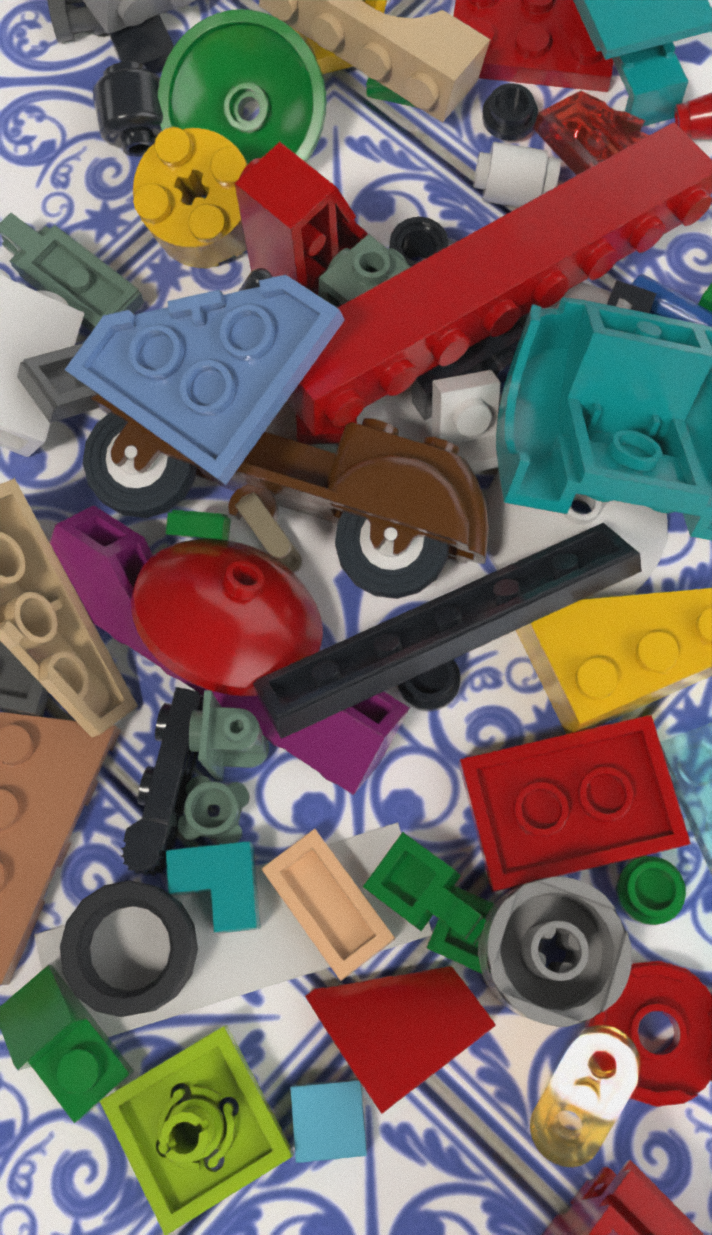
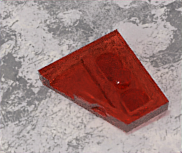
(587, 130)

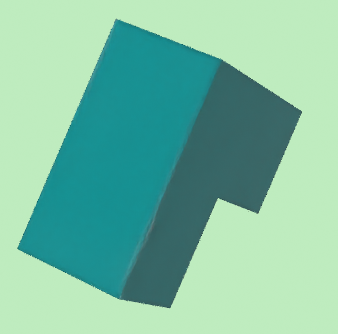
(225, 872)

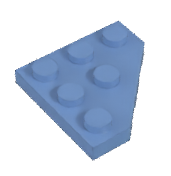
(209, 365)

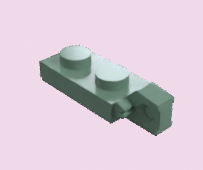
(63, 266)

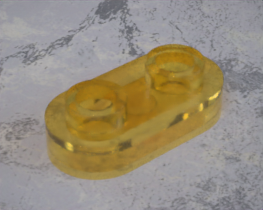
(588, 1092)

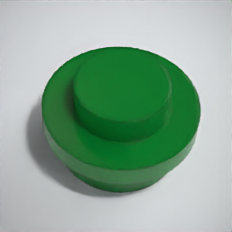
(651, 890)

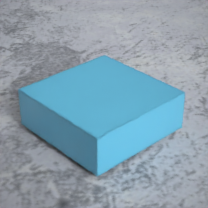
(328, 1120)

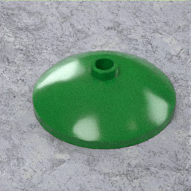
(241, 60)

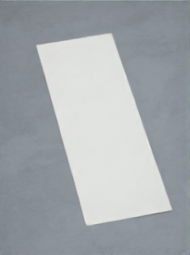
(134, 945)

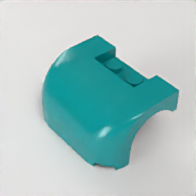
(609, 412)

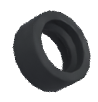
(79, 933)

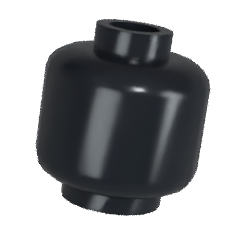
(128, 107)

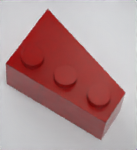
(293, 217)

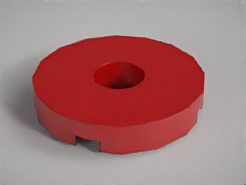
(686, 1065)

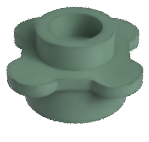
(202, 795)

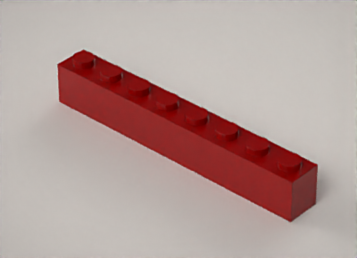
(501, 270)

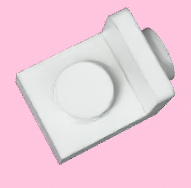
(467, 416)

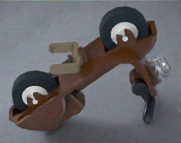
(393, 499)

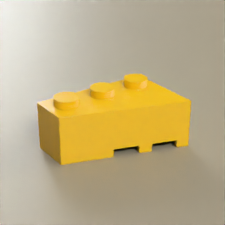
(620, 653)

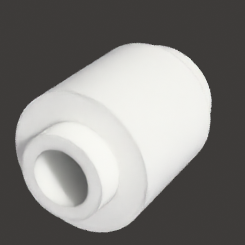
(515, 174)

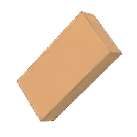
(328, 904)

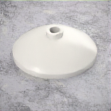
(523, 531)

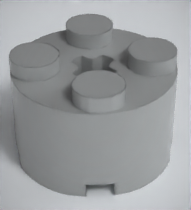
(586, 928)

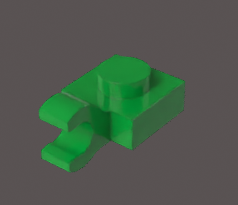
(419, 886)

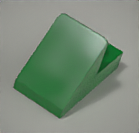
(62, 1043)

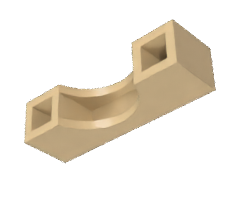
(421, 58)

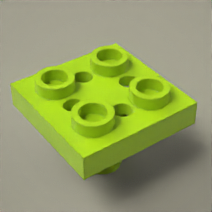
(148, 1112)

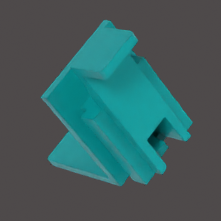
(642, 47)

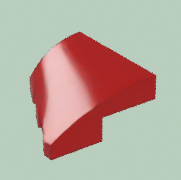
(400, 1027)

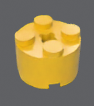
(177, 174)

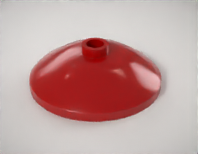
(223, 614)

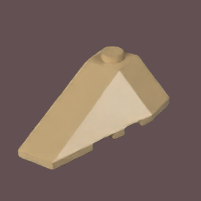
(49, 625)

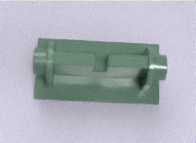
(226, 737)

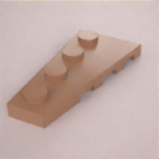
(44, 784)

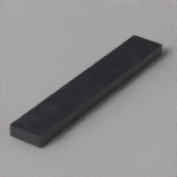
(444, 628)

